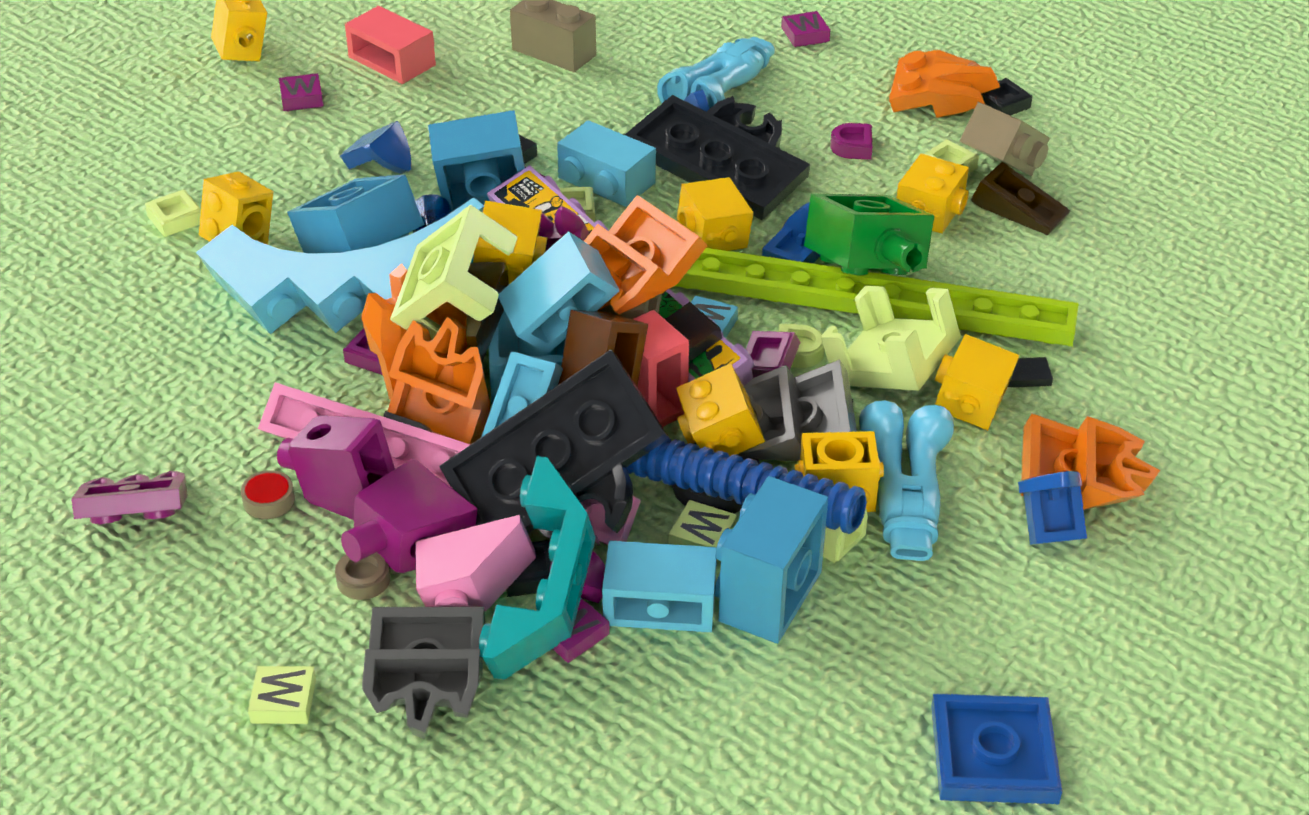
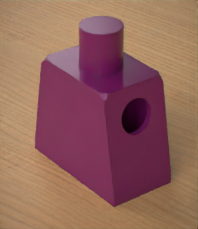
(337, 460)
(402, 510)

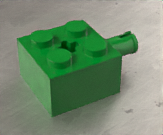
(869, 233)

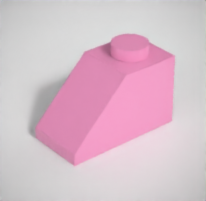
(472, 564)

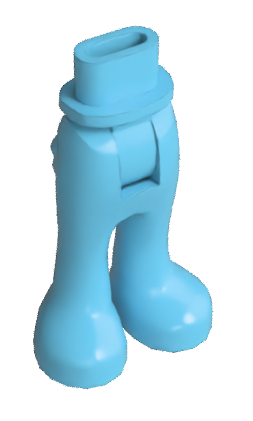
(720, 72)
(908, 503)

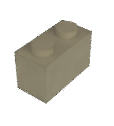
(553, 33)
(1005, 139)

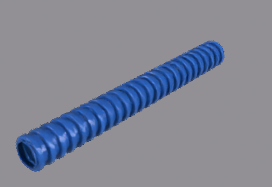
(737, 478)

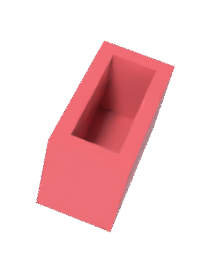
(390, 44)
(663, 367)

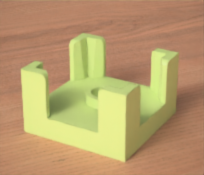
(442, 275)
(893, 350)

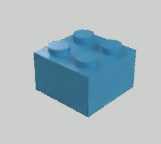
(475, 155)
(357, 215)
(771, 558)

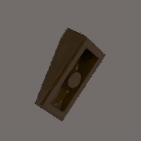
(1019, 200)
(481, 332)

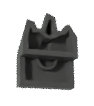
(799, 405)
(423, 661)

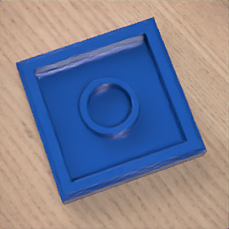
(995, 749)

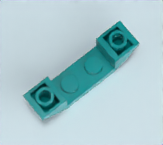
(522, 634)

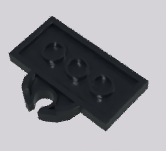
(721, 145)
(585, 428)

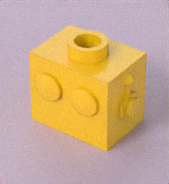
(239, 29)
(935, 188)
(236, 202)
(716, 213)
(523, 223)
(975, 380)
(719, 413)
(844, 459)

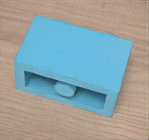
(607, 162)
(561, 280)
(659, 586)

